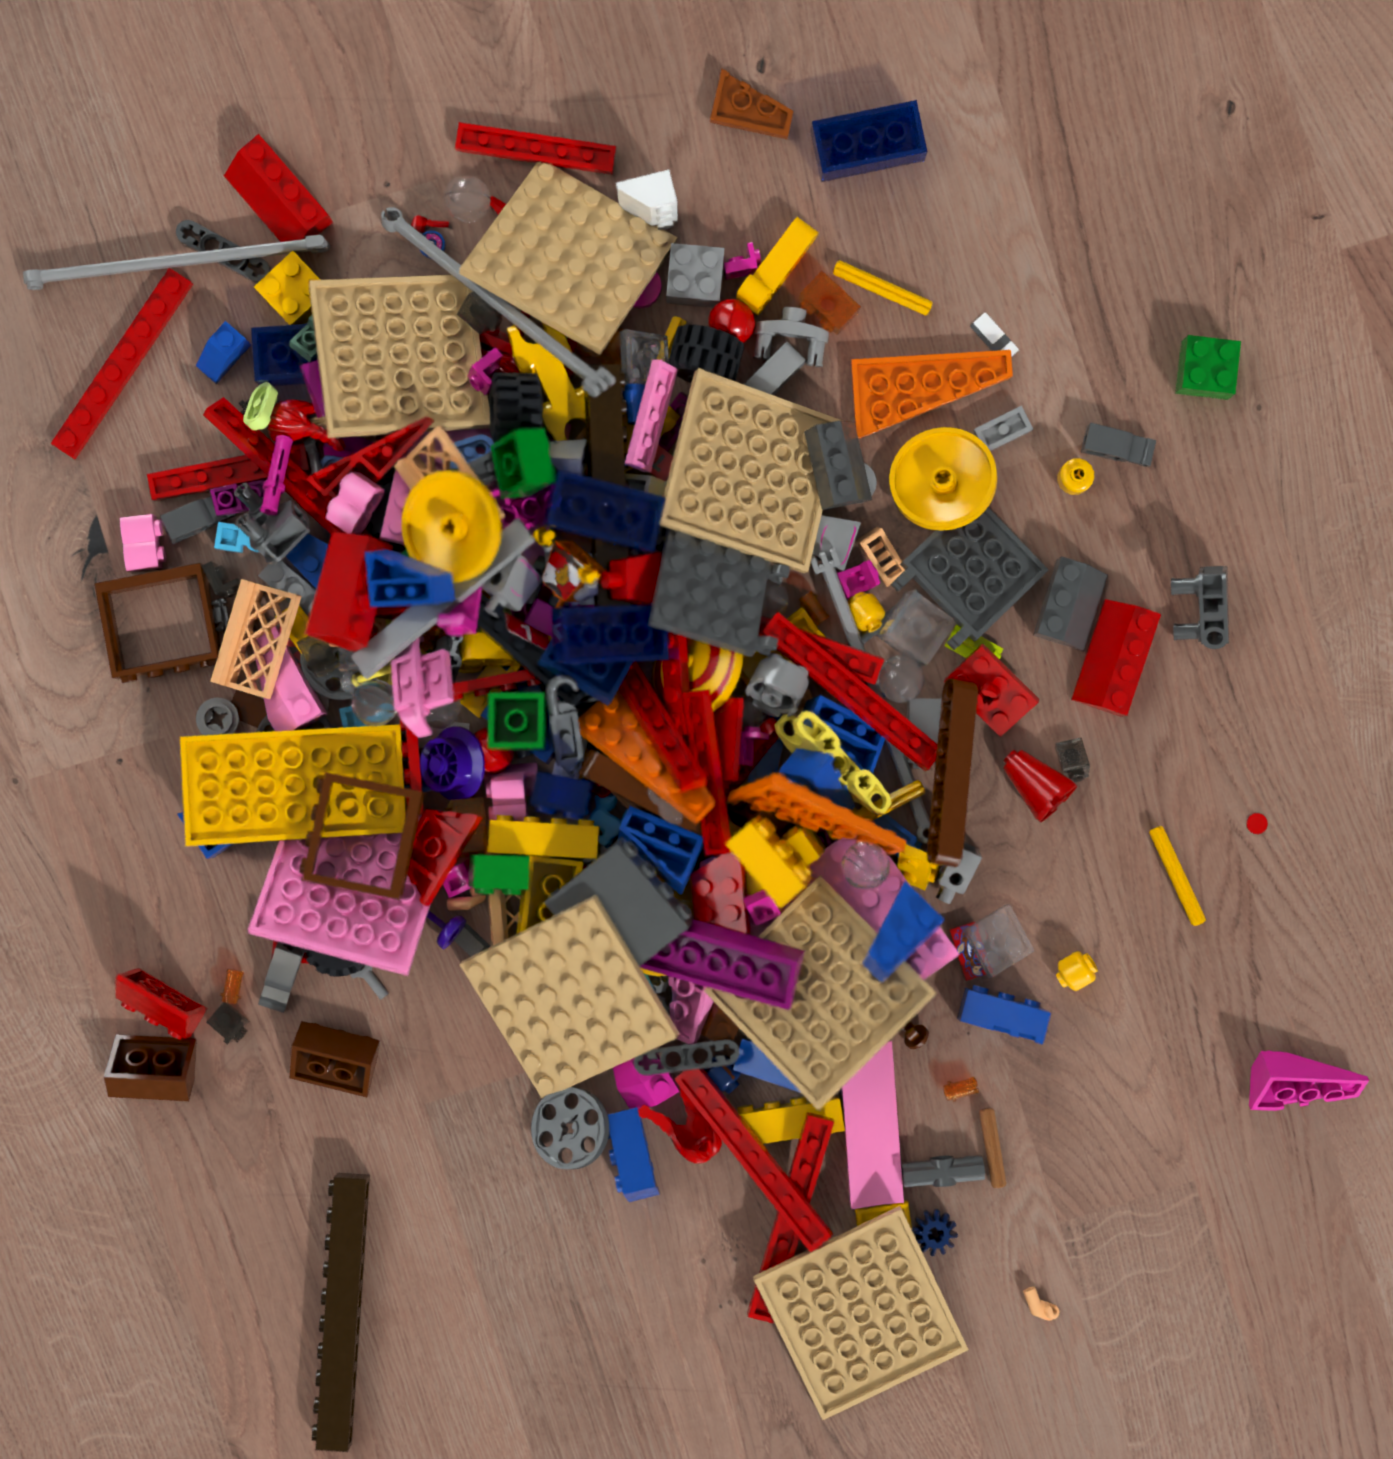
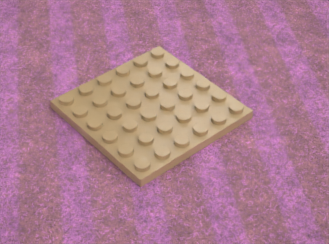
(568, 256)
(395, 355)
(745, 472)
(569, 997)
(838, 1005)
(860, 1313)

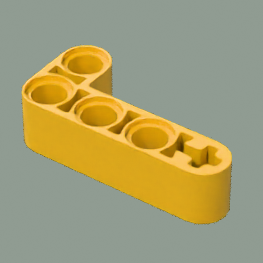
(777, 266)
(480, 651)

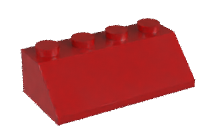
(275, 193)
(341, 601)
(1116, 657)

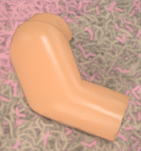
(465, 903)
(1039, 1307)

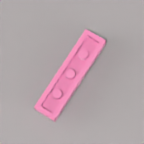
(651, 416)

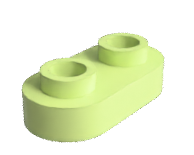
(260, 406)

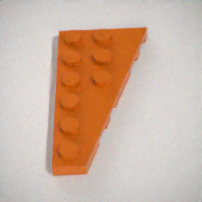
(906, 386)
(622, 739)
(803, 808)

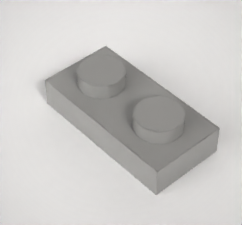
(1004, 429)

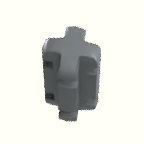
(221, 614)

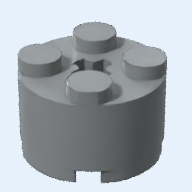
(777, 686)

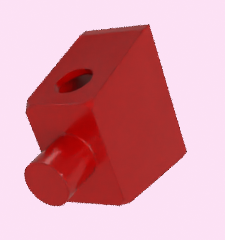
(633, 578)

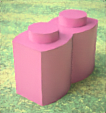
(355, 503)
(141, 543)
(507, 795)

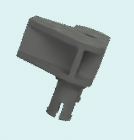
(270, 534)
(1212, 589)

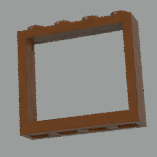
(107, 588)
(406, 844)

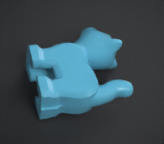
(608, 823)

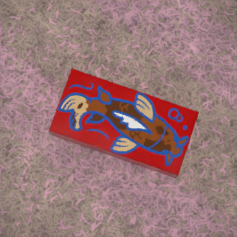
(968, 960)

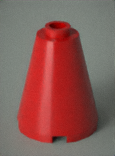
(1038, 783)

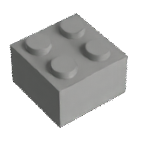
(695, 275)

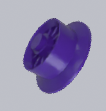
(453, 763)

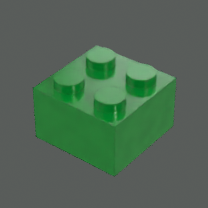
(1208, 367)
(522, 463)
(517, 721)
(498, 872)

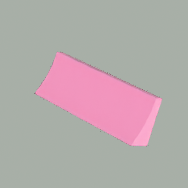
(872, 1133)

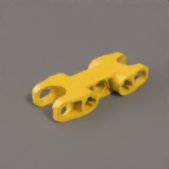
(562, 399)

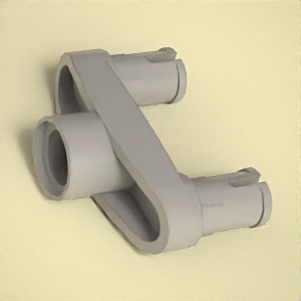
(792, 326)

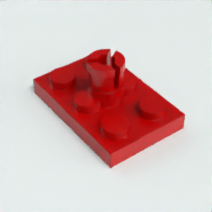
(1001, 694)

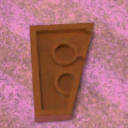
(749, 110)

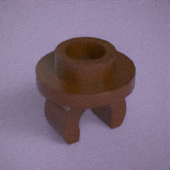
(915, 1036)

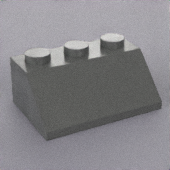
(837, 464)
(1070, 603)

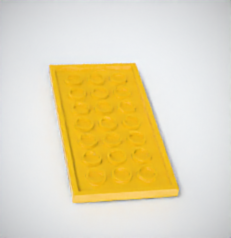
(268, 782)

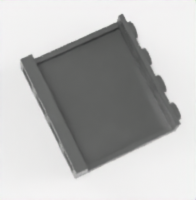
(632, 896)

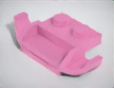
(420, 685)

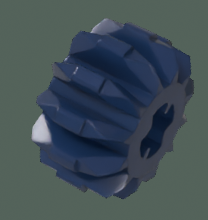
(941, 1223)

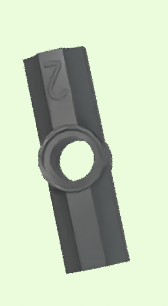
(943, 1171)

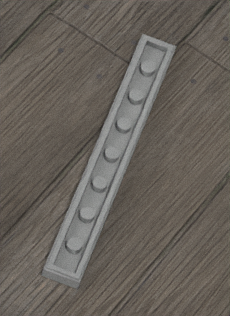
(420, 618)

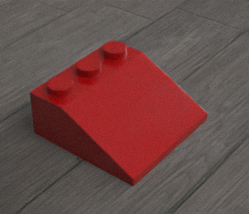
(728, 734)
(159, 1003)

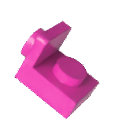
(741, 267)
(483, 369)
(457, 879)
(761, 907)

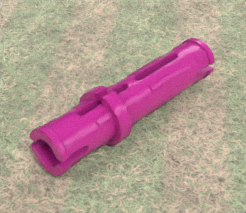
(274, 484)

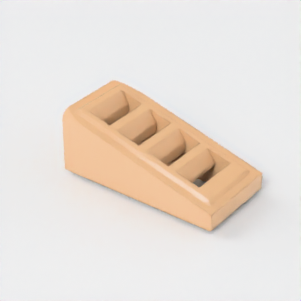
(890, 551)

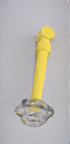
(351, 681)

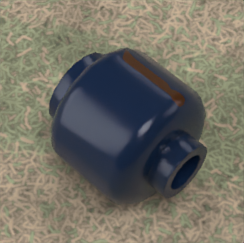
(724, 1076)

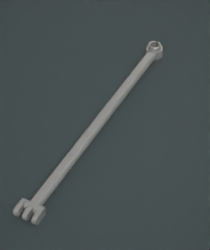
(36, 278)
(593, 381)
(854, 640)

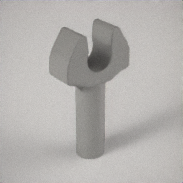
(372, 981)

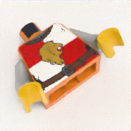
(568, 570)

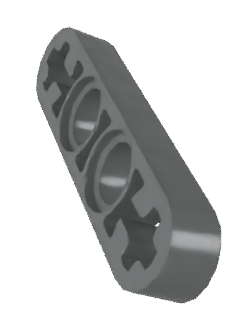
(223, 244)
(686, 1053)

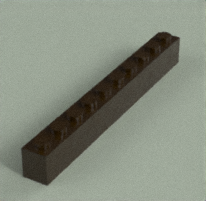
(607, 461)
(342, 1312)

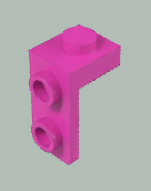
(463, 617)

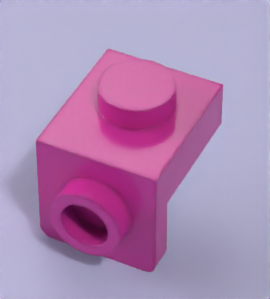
(859, 579)
(747, 745)

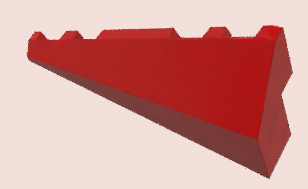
(371, 460)

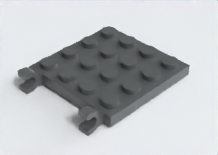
(973, 573)
(713, 594)

